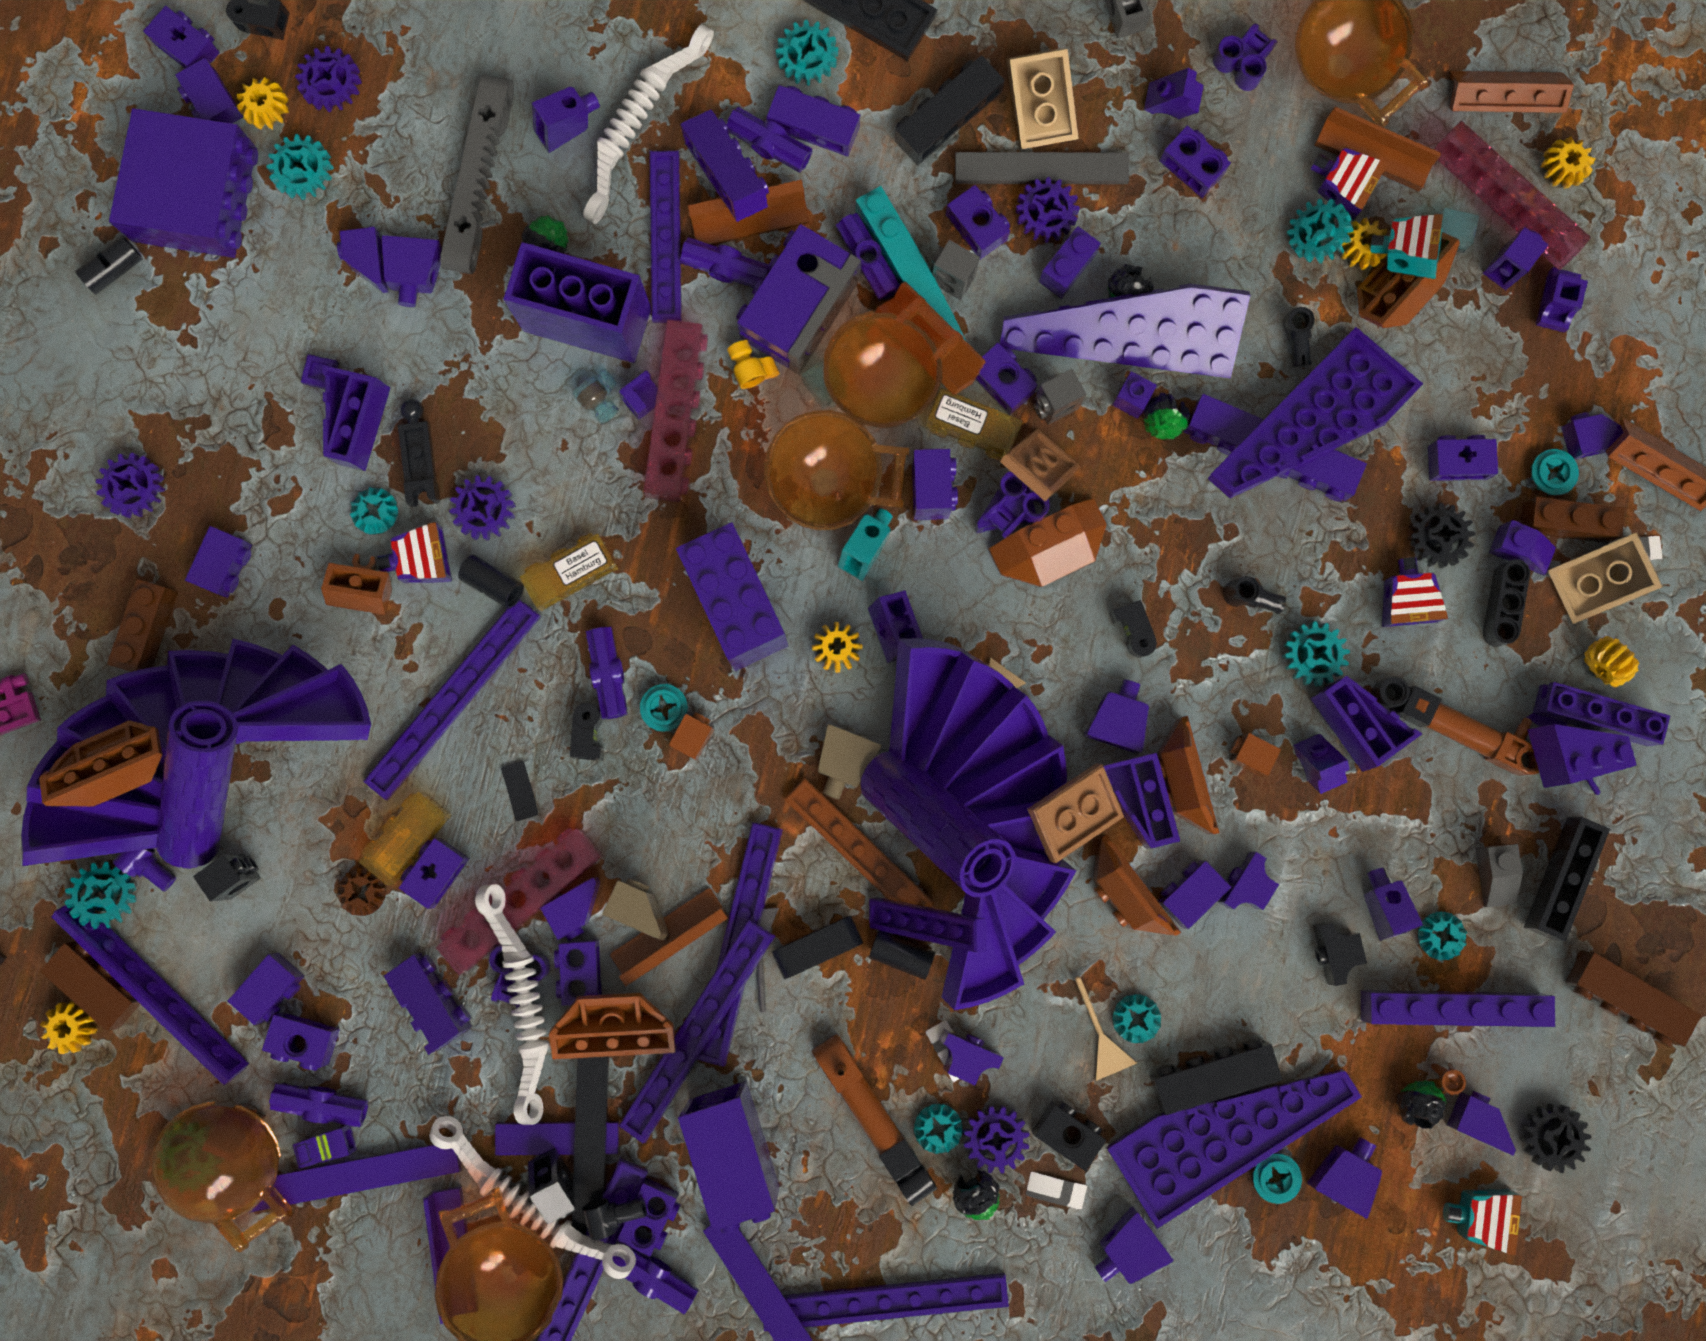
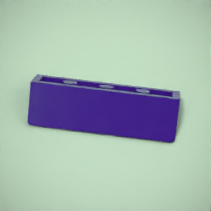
(438, 1242)

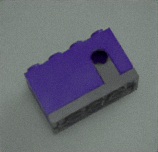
(796, 306)

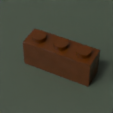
(1574, 519)
(142, 627)
(90, 986)

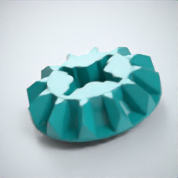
(1567, 473)
(387, 511)
(651, 701)
(1431, 943)
(1123, 1018)
(944, 1115)
(1289, 1184)

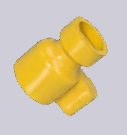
(748, 369)

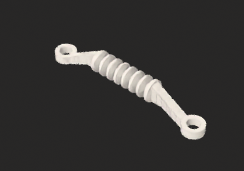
(655, 78)
(516, 957)
(488, 1178)

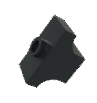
(1337, 952)

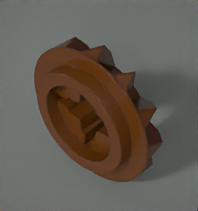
(375, 893)

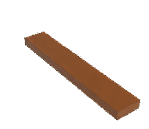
(855, 845)

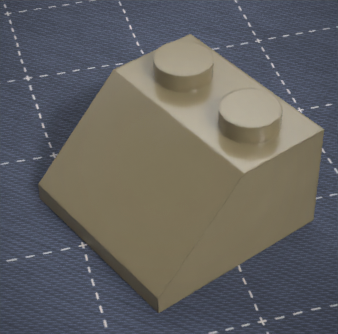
(636, 908)

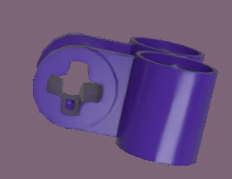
(1248, 54)
(1013, 507)
(500, 988)

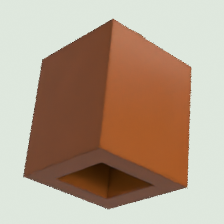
(692, 735)
(1254, 754)

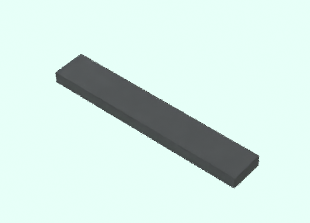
(1028, 166)

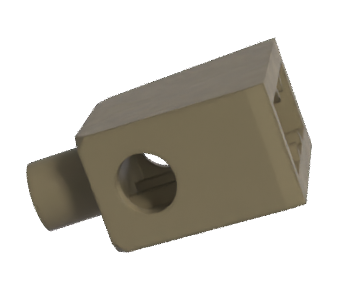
(844, 759)

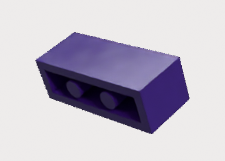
(815, 119)

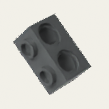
(954, 269)

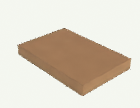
(1040, 464)
(1075, 813)

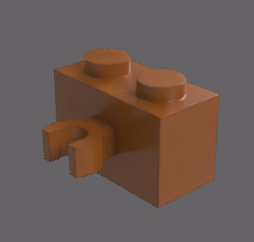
(357, 586)

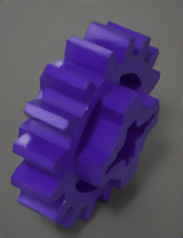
(325, 66)
(1060, 215)
(137, 472)
(472, 511)
(982, 1142)

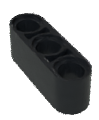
(1516, 593)
(817, 947)

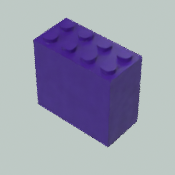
(183, 183)
(578, 302)
(732, 596)
(730, 1157)

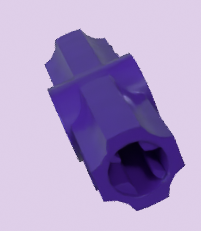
(769, 139)
(859, 242)
(723, 263)
(606, 673)
(318, 1104)
(656, 1280)

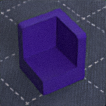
(640, 395)

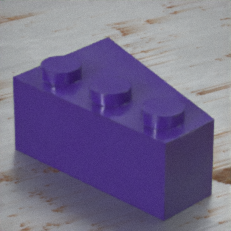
(352, 416)
(1362, 724)
(1578, 754)
(1144, 799)
(428, 1001)

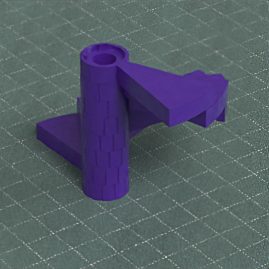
(202, 711)
(959, 786)

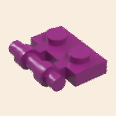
(17, 709)

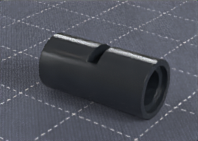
(109, 265)
(491, 581)
(902, 954)

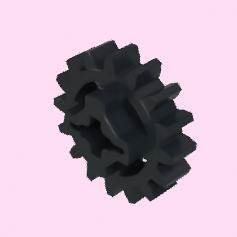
(1447, 524)
(1560, 1123)

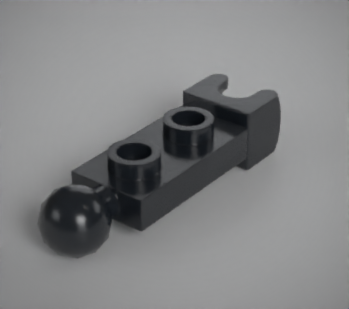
(417, 454)

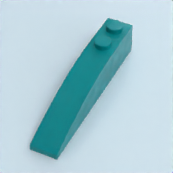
(901, 251)

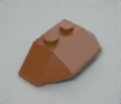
(1395, 297)
(1052, 545)
(103, 766)
(1185, 778)
(1127, 892)
(611, 1027)

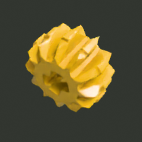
(259, 93)
(1567, 162)
(1362, 253)
(829, 640)
(1611, 661)
(63, 1037)

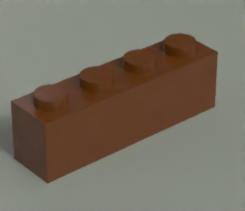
(1632, 998)

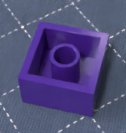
(932, 485)

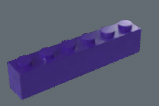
(1229, 426)
(1457, 1008)

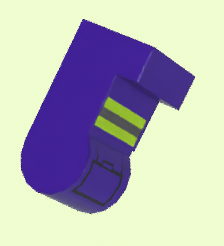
(325, 1146)

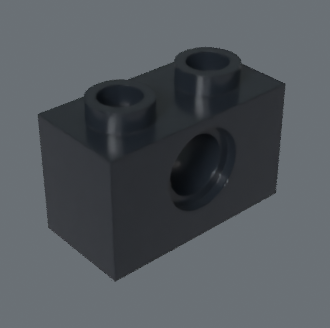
(227, 876)
(1079, 1150)
(551, 1186)

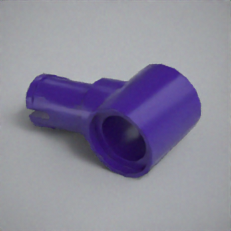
(144, 864)

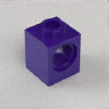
(1134, 395)

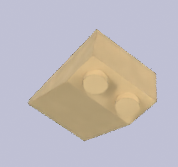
(1042, 97)
(1605, 578)

